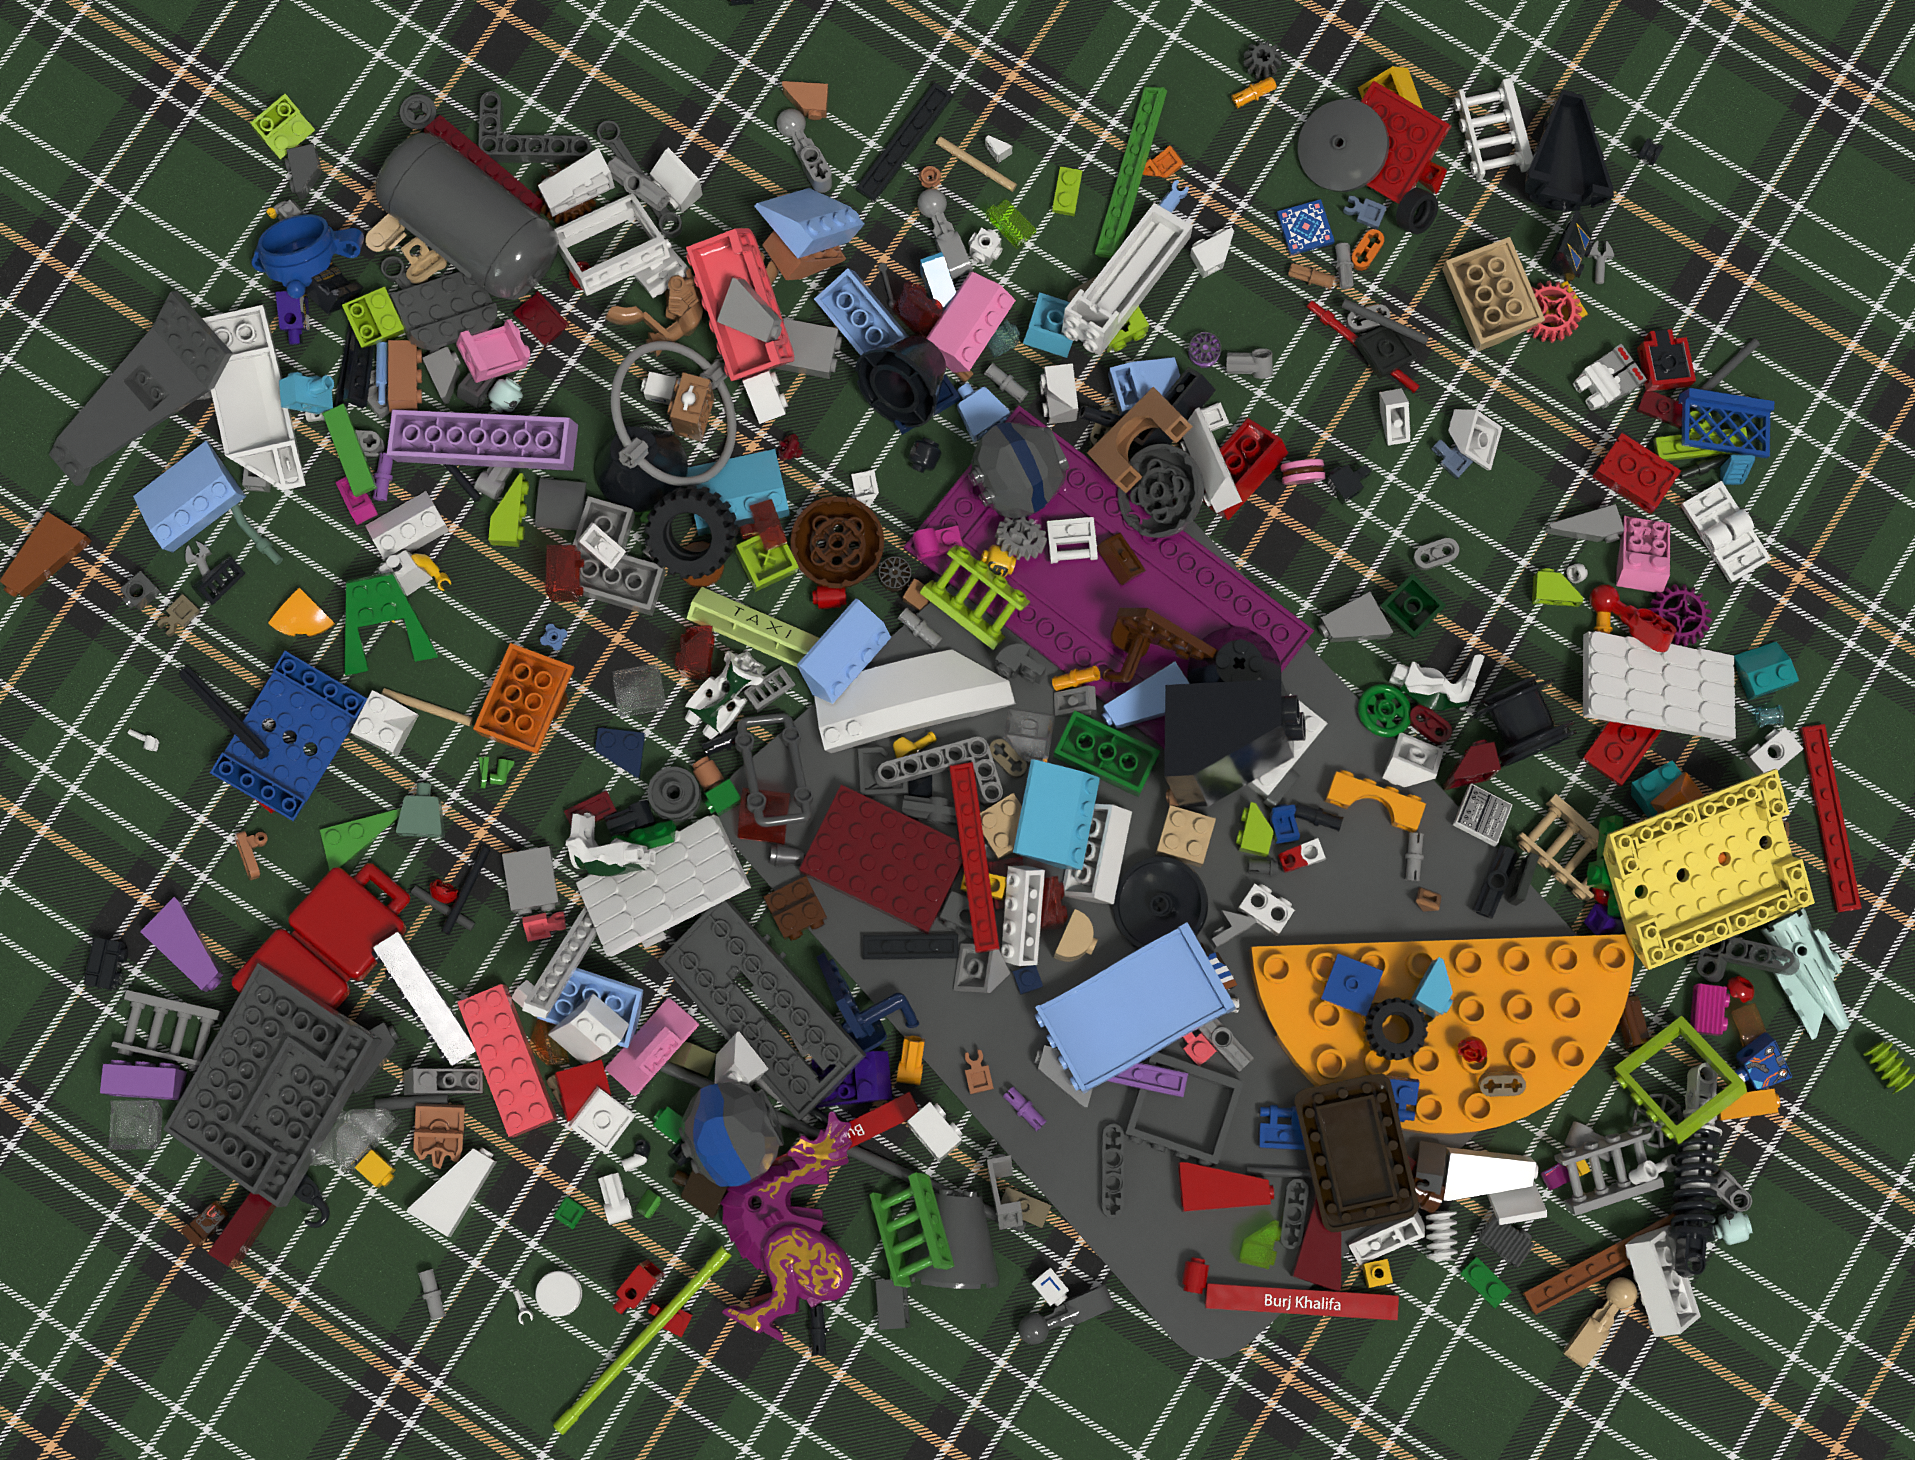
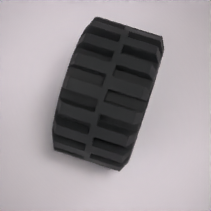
(1410, 1014)

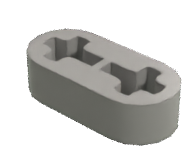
(1366, 324)

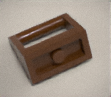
(1633, 1023)

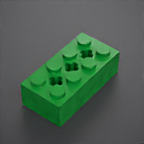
(1102, 738)

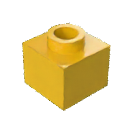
(1369, 1269)

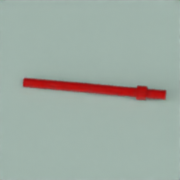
(1327, 318)

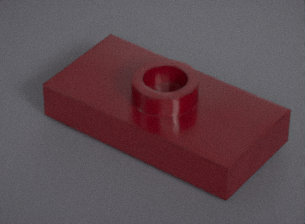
(1661, 408)

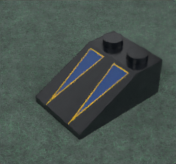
(1571, 250)

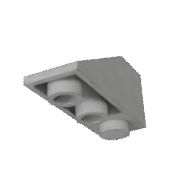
(442, 1081)

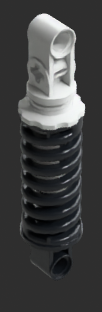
(1695, 1179)

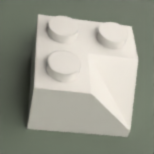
(1060, 393)
(384, 723)

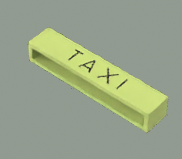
(750, 627)

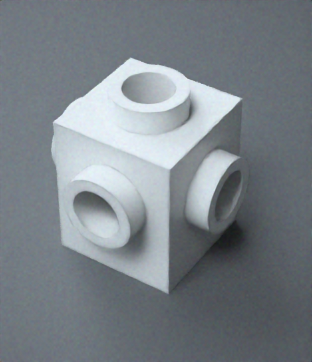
(982, 253)

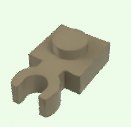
(181, 613)

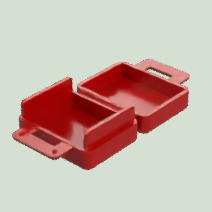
(331, 935)

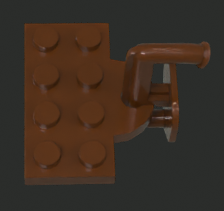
(1138, 629)

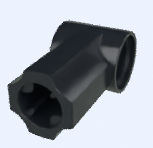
(635, 817)

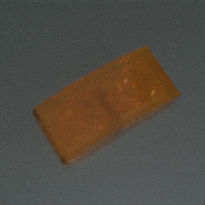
(1748, 1023)

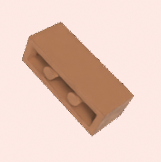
(404, 375)

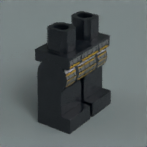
(332, 290)

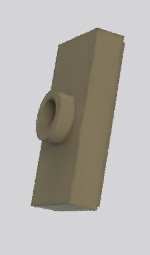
(1032, 1209)

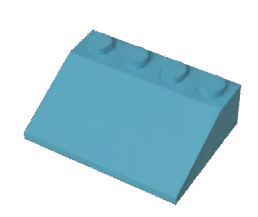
(745, 483)
(1056, 815)

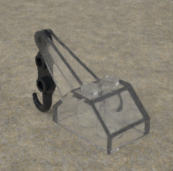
(346, 1146)

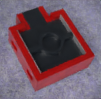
(1665, 361)

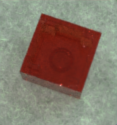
(563, 573)

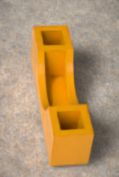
(1403, 810)

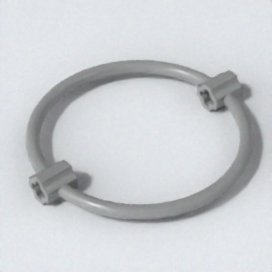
(636, 449)

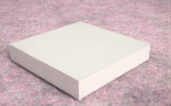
(601, 1120)
(1517, 1205)

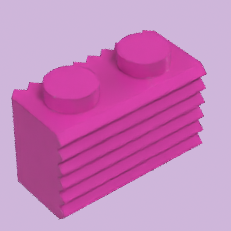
(1709, 1009)

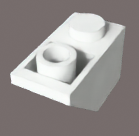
(1211, 254)

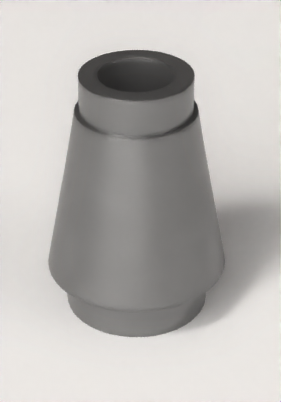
(784, 855)

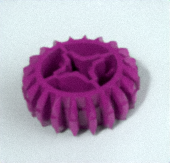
(1669, 614)

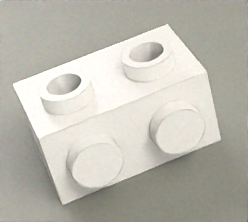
(765, 395)

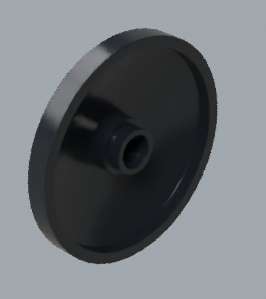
(1158, 899)

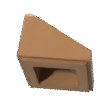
(914, 597)

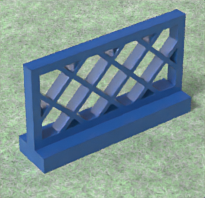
(1724, 404)

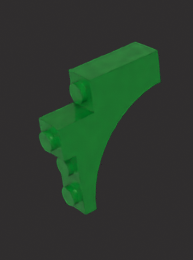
(1597, 871)

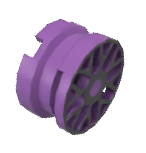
(1204, 349)

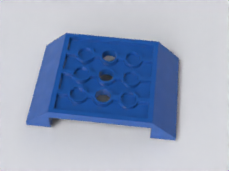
(299, 702)

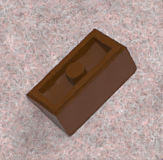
(1120, 558)

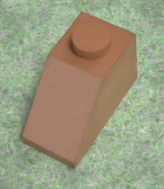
(808, 98)

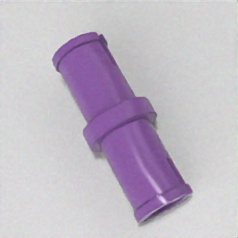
(383, 477)
(1024, 1108)

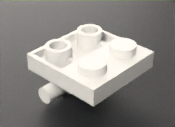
(657, 276)

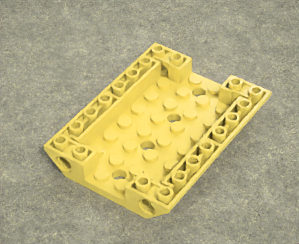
(1712, 898)

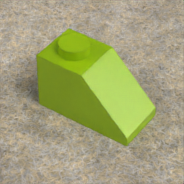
(1554, 589)

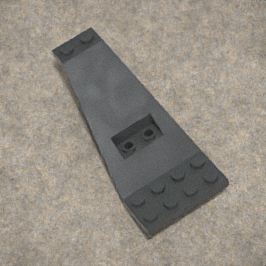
(157, 379)

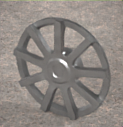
(1656, 1126)

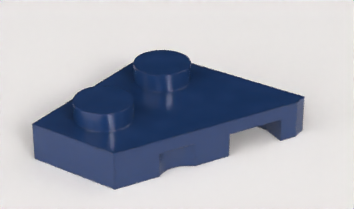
(622, 749)

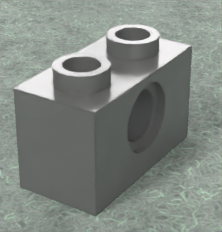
(953, 908)

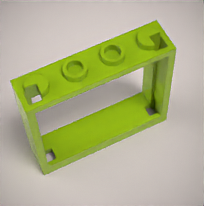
(1735, 1089)

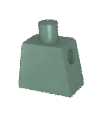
(421, 815)

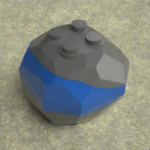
(730, 1133)

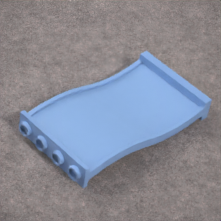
(1134, 1008)

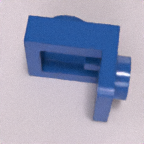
(1284, 823)

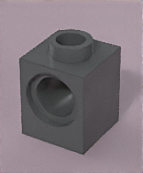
(150, 591)

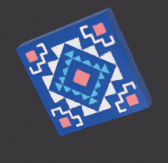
(1305, 227)

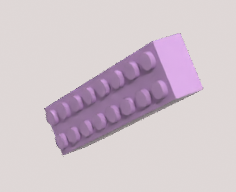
(482, 439)

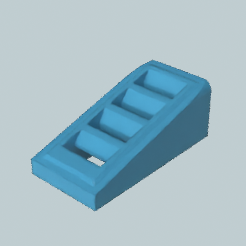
(1736, 469)

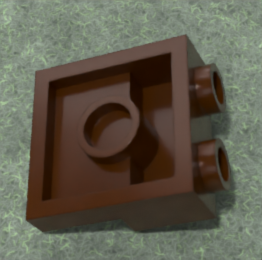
(795, 909)

